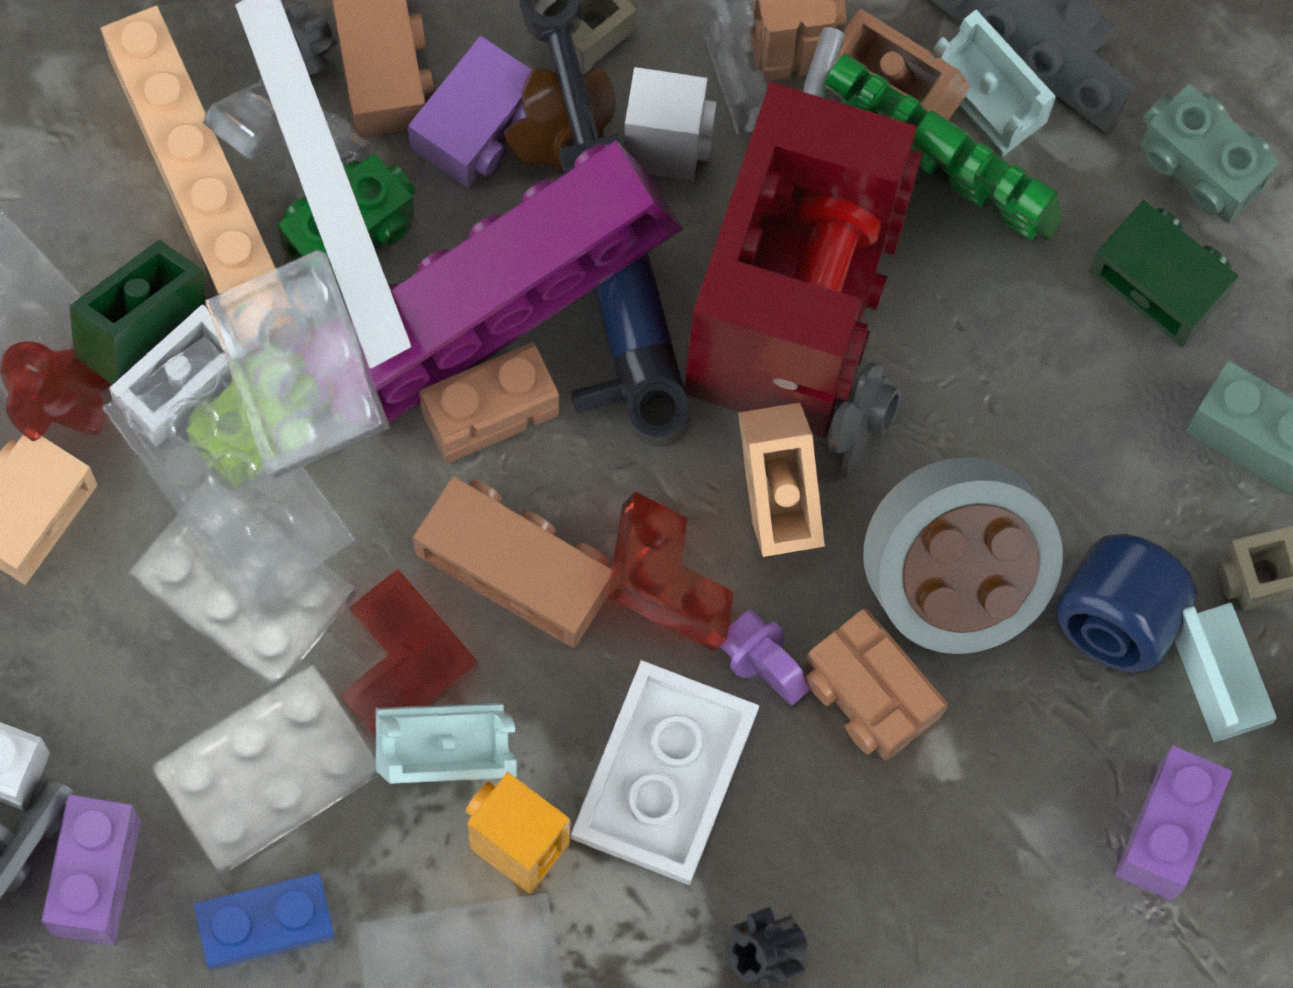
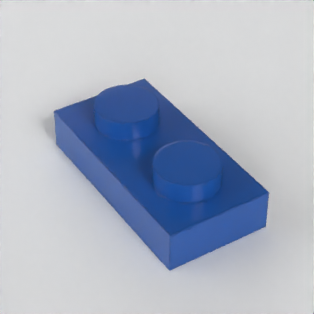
(264, 921)

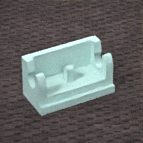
(1004, 94)
(444, 743)

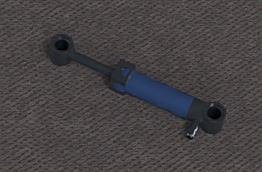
(630, 298)

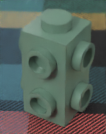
(1207, 152)

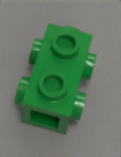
(383, 200)

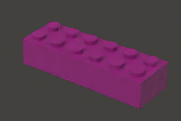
(522, 270)

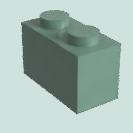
(1248, 425)

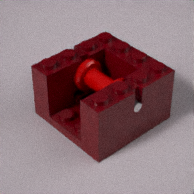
(801, 251)

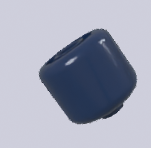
(1126, 602)

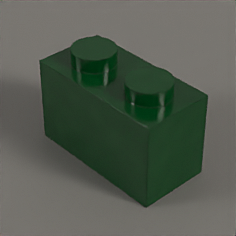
(1164, 272)
(134, 310)

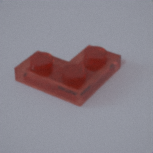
(655, 584)
(420, 650)

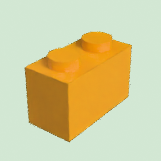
(516, 831)

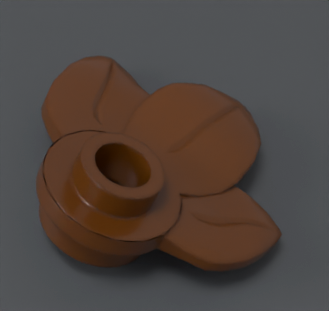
(547, 123)

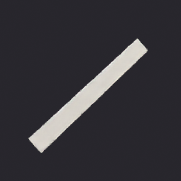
(324, 181)

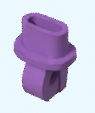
(759, 651)

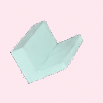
(1223, 672)

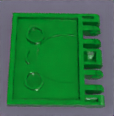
(973, 168)

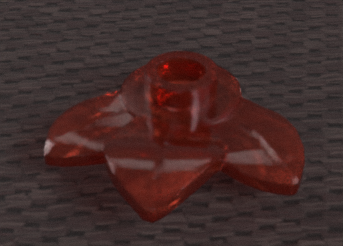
(59, 393)

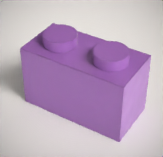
(468, 113)
(1173, 823)
(91, 870)

